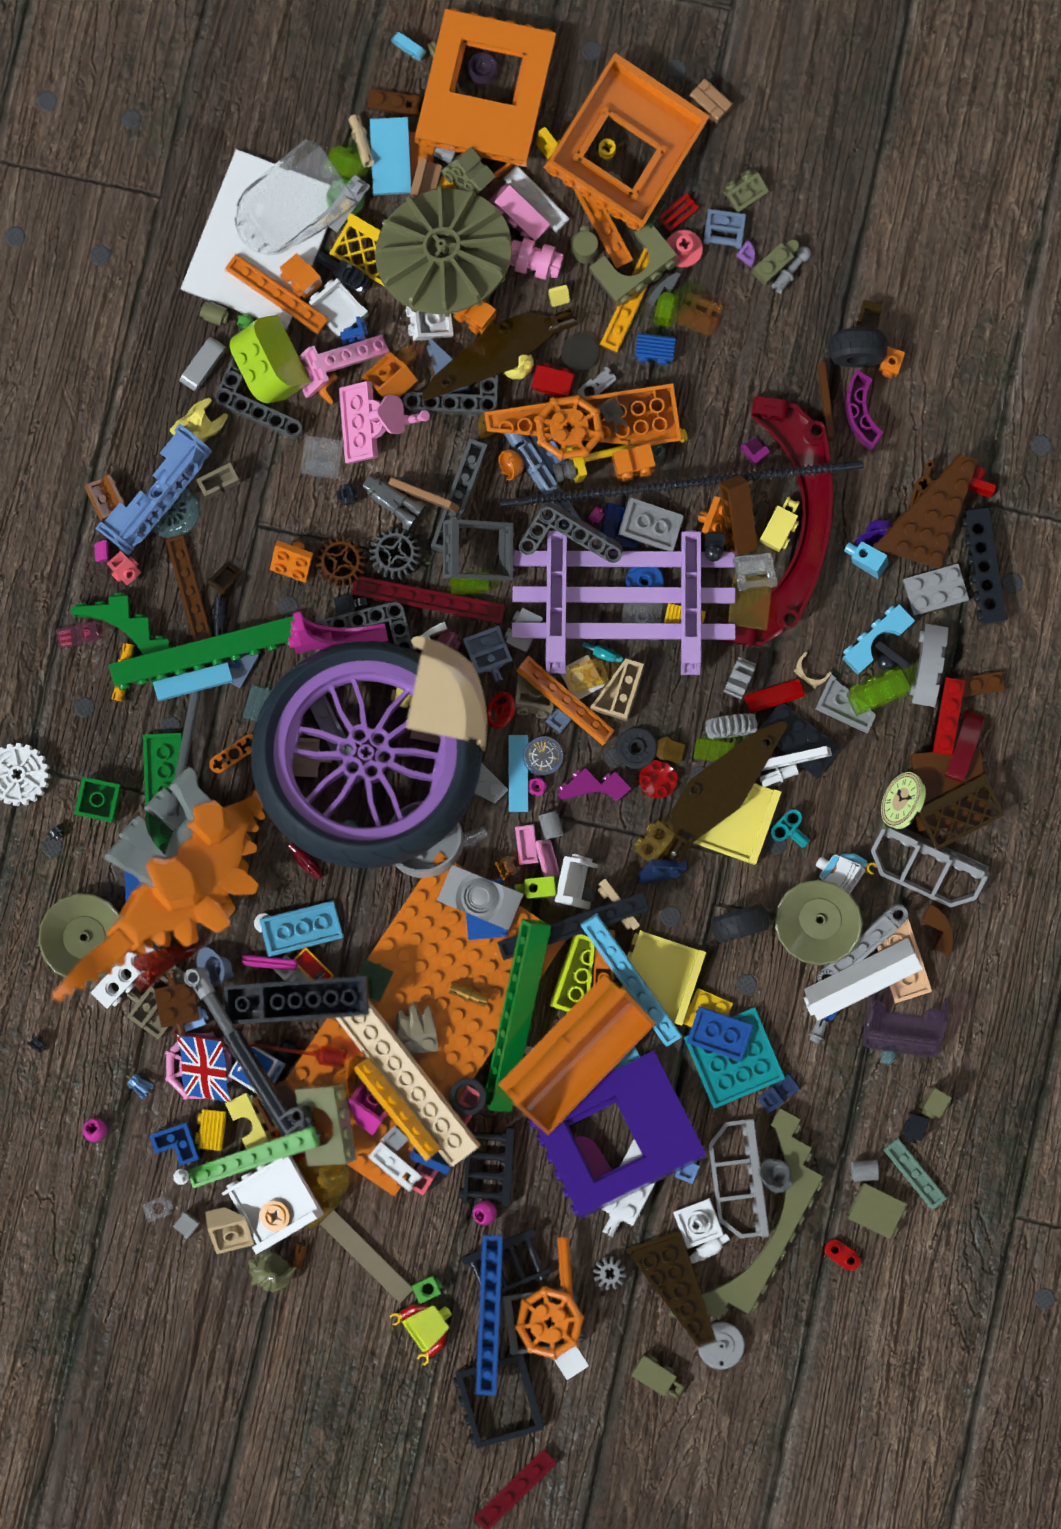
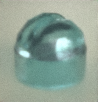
(661, 455)
(887, 1057)

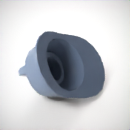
(217, 966)

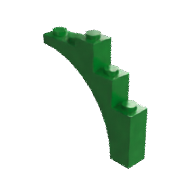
(119, 615)

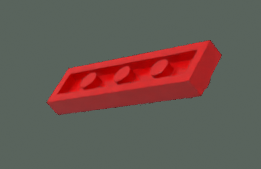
(948, 716)

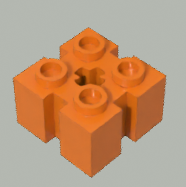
(477, 317)
(633, 462)

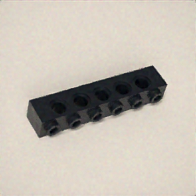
(982, 518)

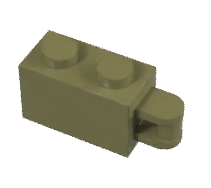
(775, 262)
(656, 1376)

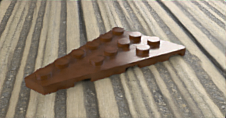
(928, 524)

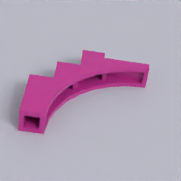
(311, 636)

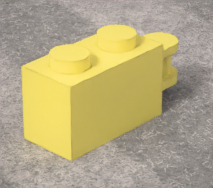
(780, 525)

